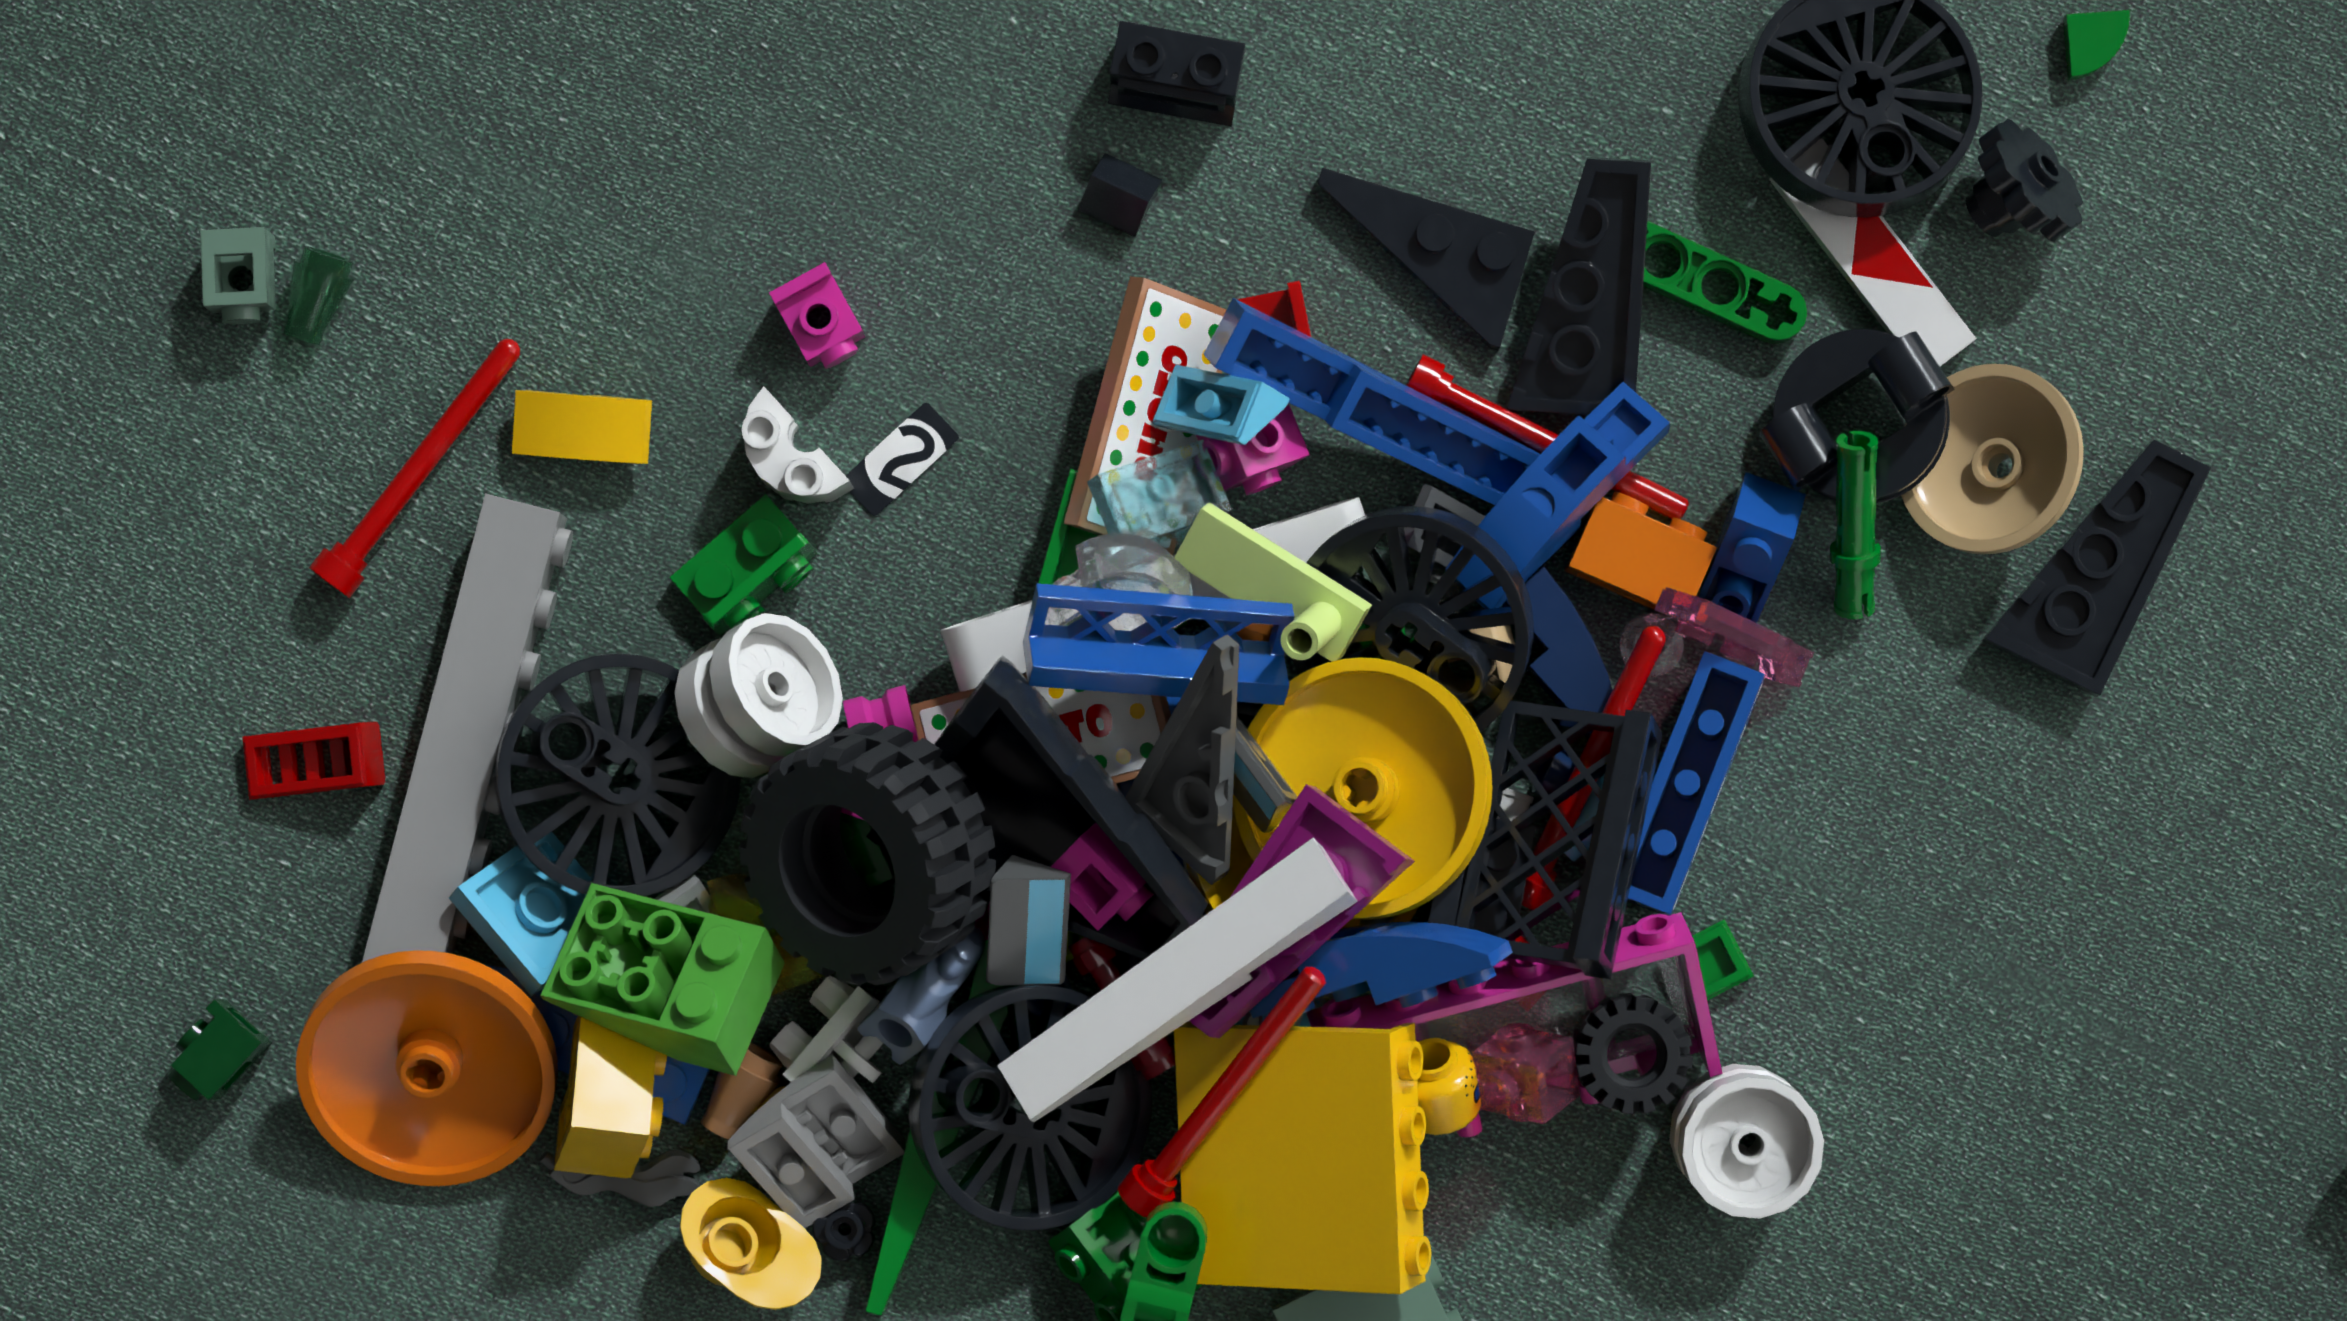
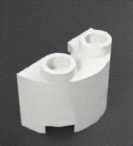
(790, 473)

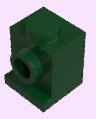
(216, 1052)

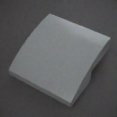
(816, 1142)

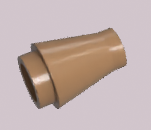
(739, 1096)

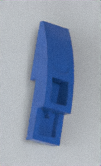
(1565, 483)
(1397, 962)

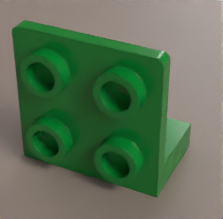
(745, 566)

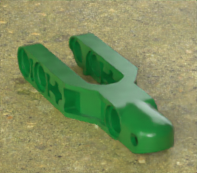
(1166, 1265)

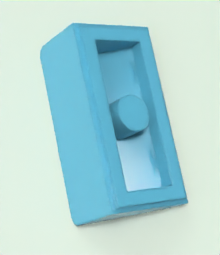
(1217, 405)

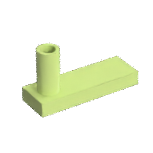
(1256, 569)

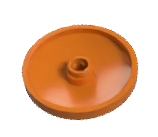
(427, 1068)

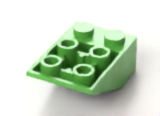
(666, 976)

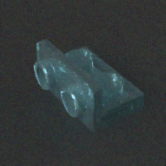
(1159, 493)

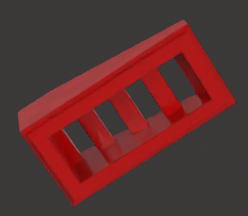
(364, 751)

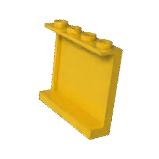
(1312, 1162)

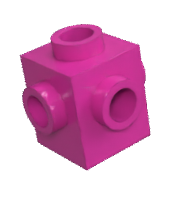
(1262, 458)

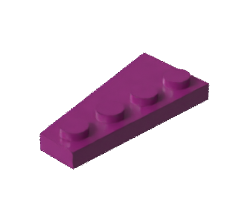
(1360, 856)

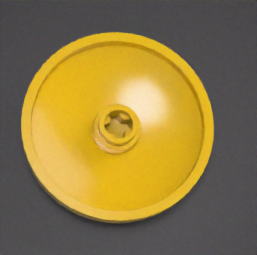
(1391, 755)

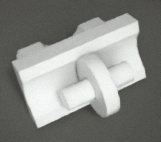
(838, 1037)

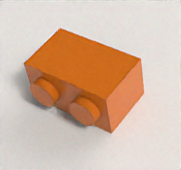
(1638, 554)

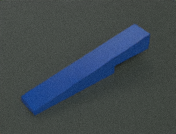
(1367, 403)

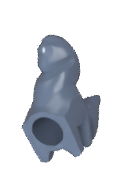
(920, 1000)

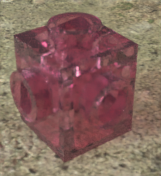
(1526, 1073)

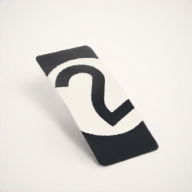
(901, 458)

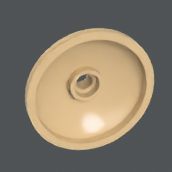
(1996, 417)

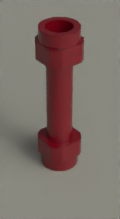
(1097, 959)

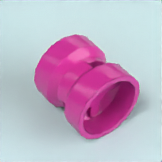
(889, 710)

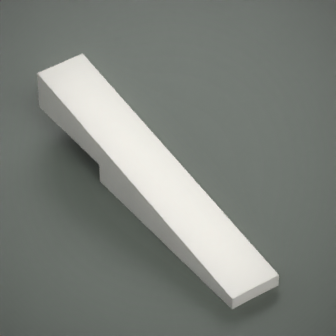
(1179, 980)

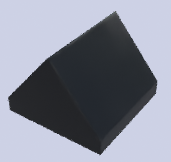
(1119, 195)

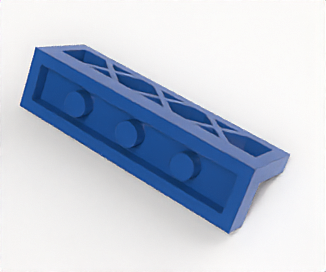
(1153, 655)

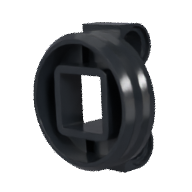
(1834, 365)

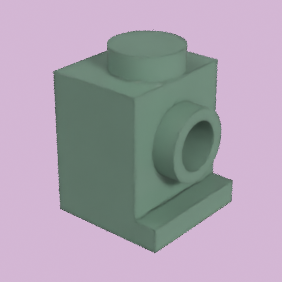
(225, 254)

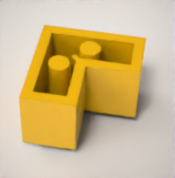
(608, 1103)

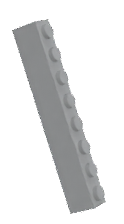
(473, 698)

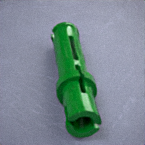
(1855, 546)

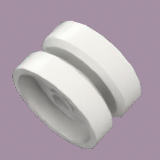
(758, 694)
(1728, 1174)

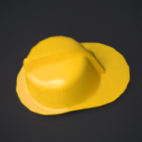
(749, 1244)

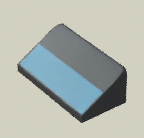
(1259, 783)
(1028, 924)

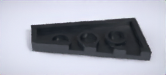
(1593, 298)
(2096, 584)

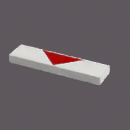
(1880, 267)

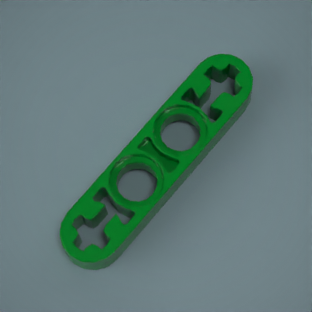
(1687, 290)

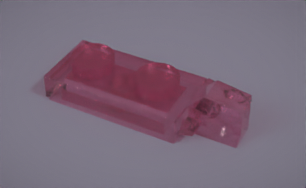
(1741, 637)

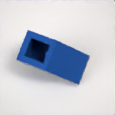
(1752, 546)

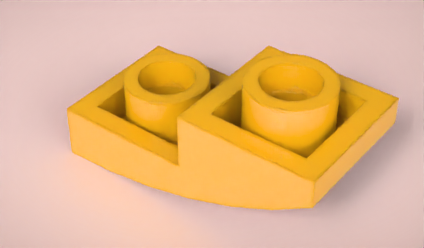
(581, 426)

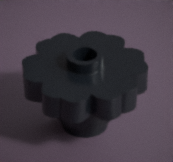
(2022, 186)

